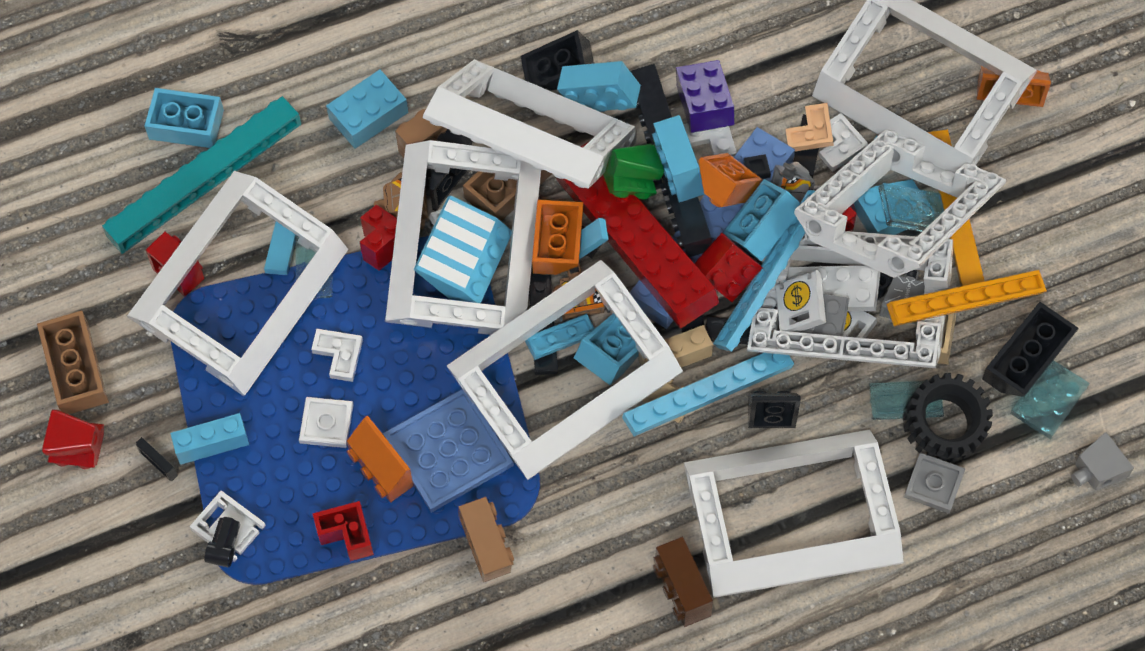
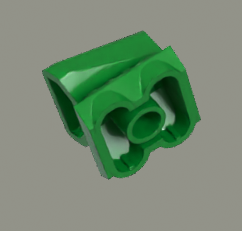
(633, 171)

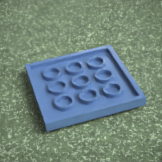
(449, 450)

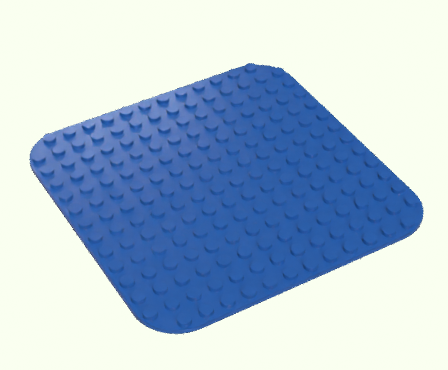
(395, 378)

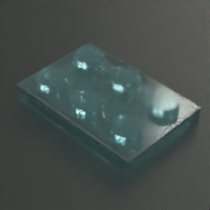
(909, 206)
(1050, 399)

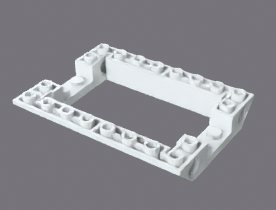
(520, 140)
(973, 143)
(823, 210)
(424, 311)
(765, 327)
(221, 362)
(592, 417)
(805, 564)

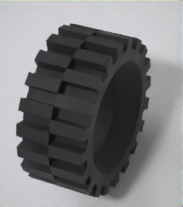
(963, 396)

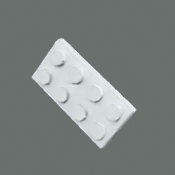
(854, 282)

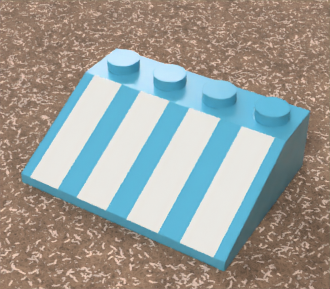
(463, 251)

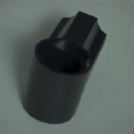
(221, 549)

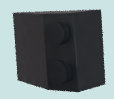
(545, 63)
(443, 183)
(773, 409)

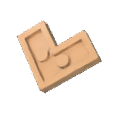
(816, 133)

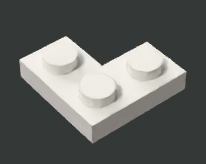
(719, 140)
(846, 143)
(344, 350)

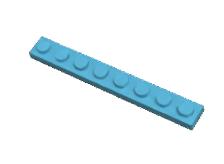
(760, 285)
(705, 391)

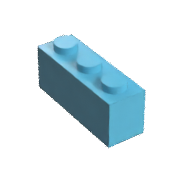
(209, 438)

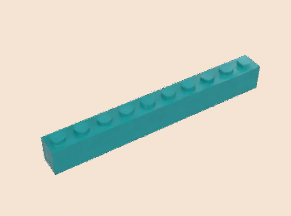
(201, 175)

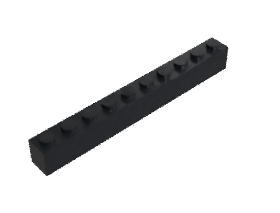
(688, 214)

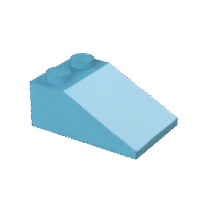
(871, 212)
(607, 350)

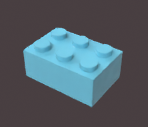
(600, 86)
(367, 109)
(184, 118)
(678, 159)
(762, 219)

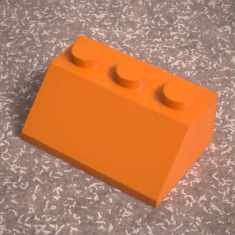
(1034, 94)
(727, 180)
(557, 236)
(379, 460)

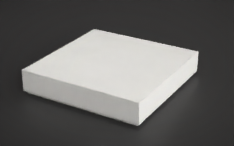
(326, 422)

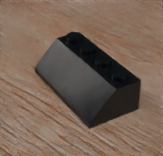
(1029, 351)

